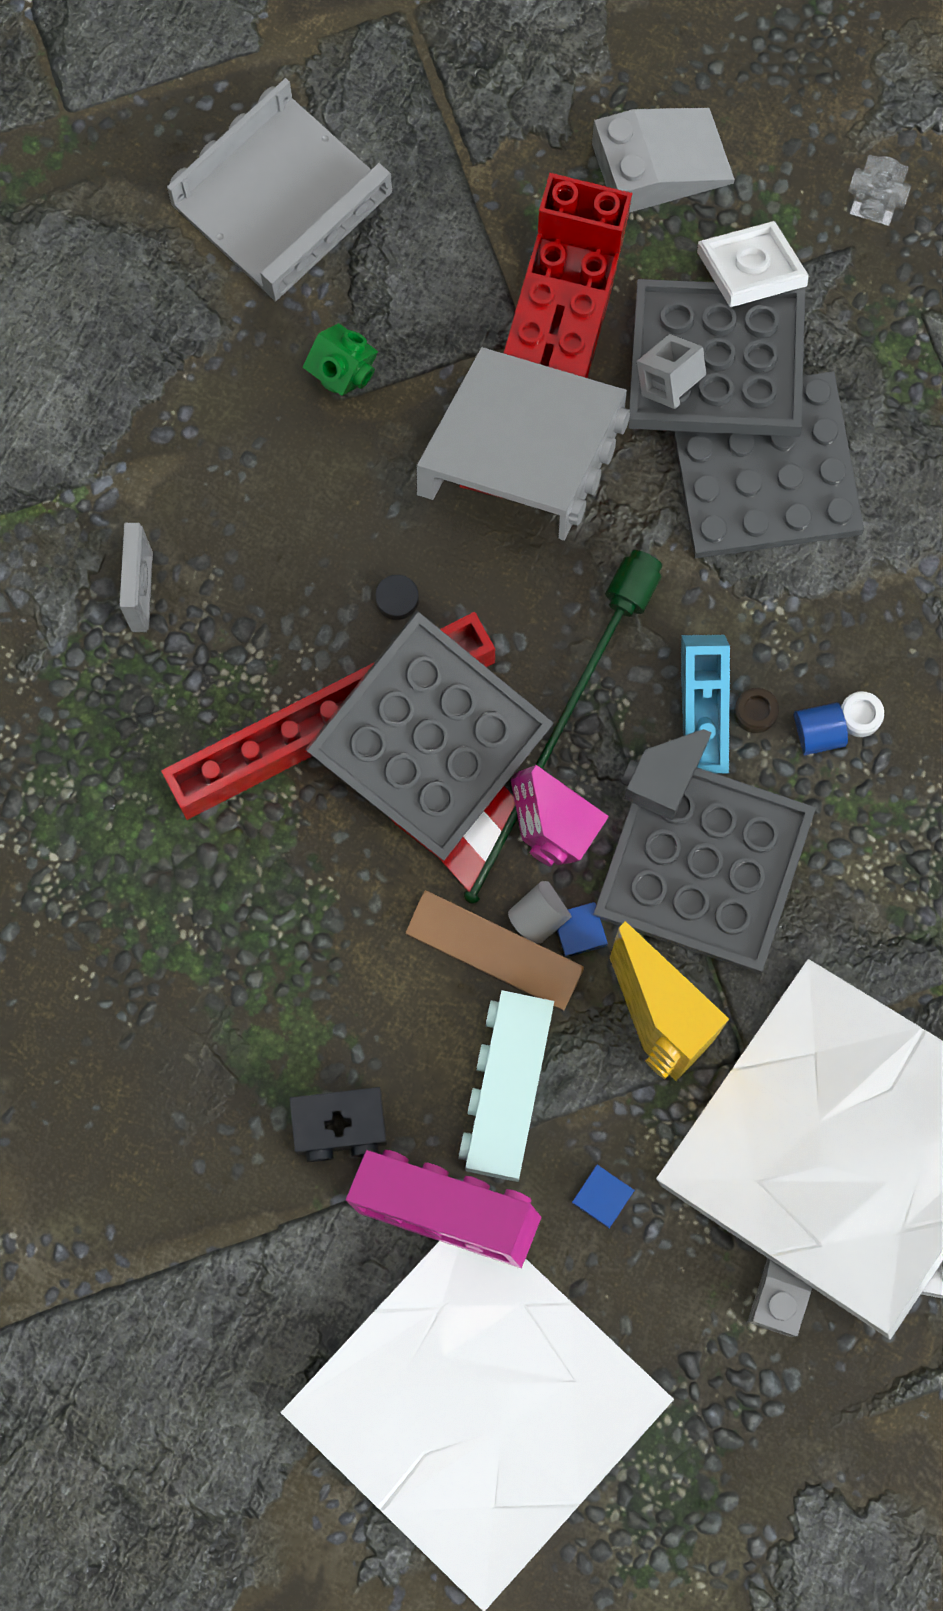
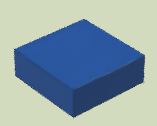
(582, 931)
(603, 1196)

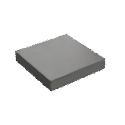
(136, 577)

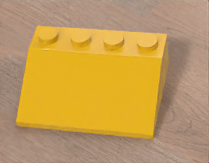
(666, 1008)

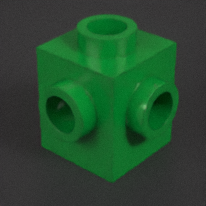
(341, 360)

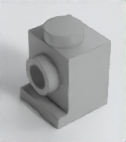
(670, 370)

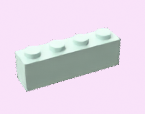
(508, 1087)

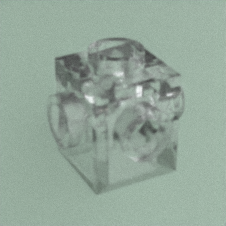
(879, 189)

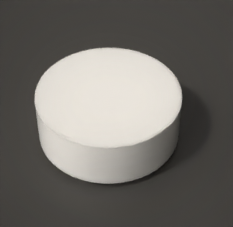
(862, 713)

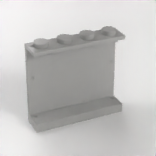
(277, 191)
(526, 436)

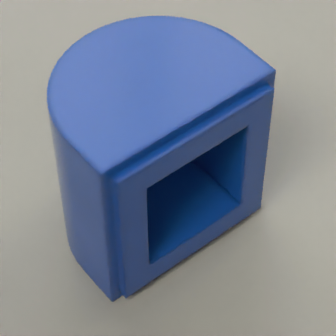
(821, 728)

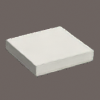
(752, 264)

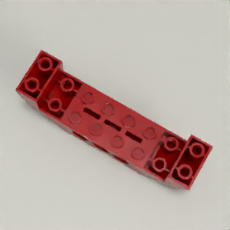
(569, 275)

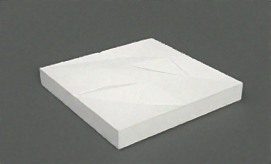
(828, 1148)
(477, 1413)

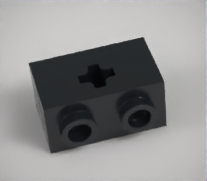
(314, 1112)

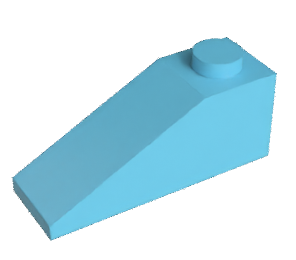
(707, 695)

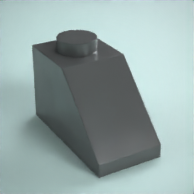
(665, 773)

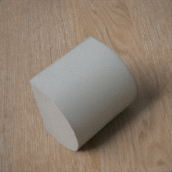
(539, 913)

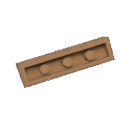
(494, 950)

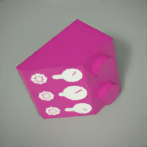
(554, 817)

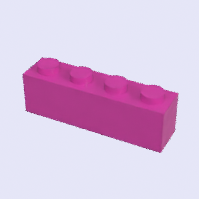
(444, 1207)

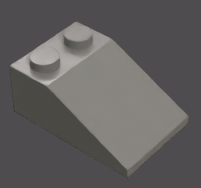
(661, 154)

